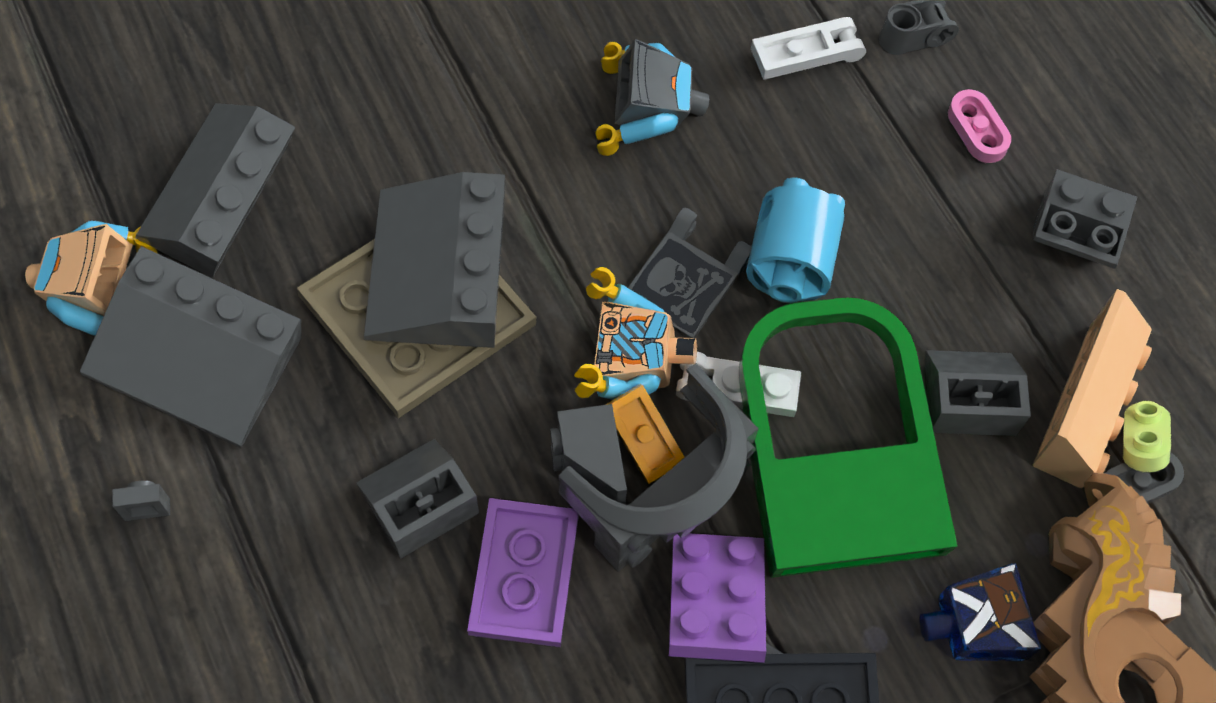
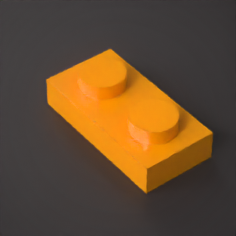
(645, 434)

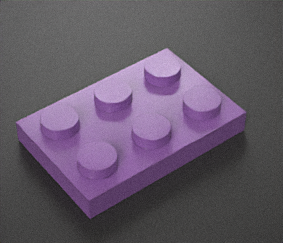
(523, 572)
(718, 598)

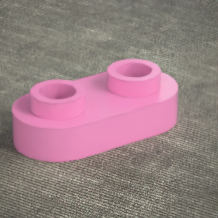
(981, 128)

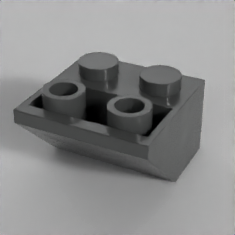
(1084, 218)
(976, 393)
(419, 497)

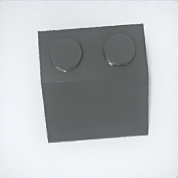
(590, 445)

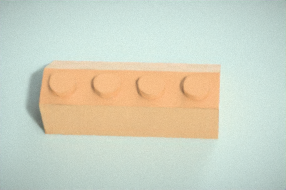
(1095, 393)

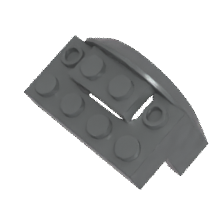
(681, 497)

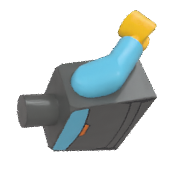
(650, 95)

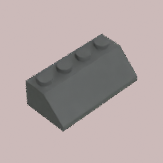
(216, 185)

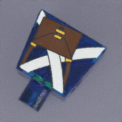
(984, 618)

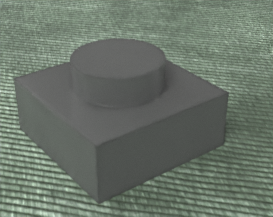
(141, 501)

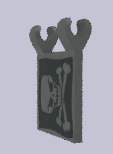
(686, 279)

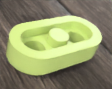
(1146, 437)

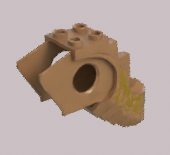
(1115, 606)

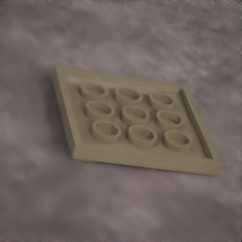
(397, 370)

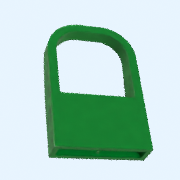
(849, 503)

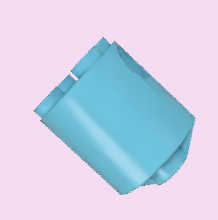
(796, 242)

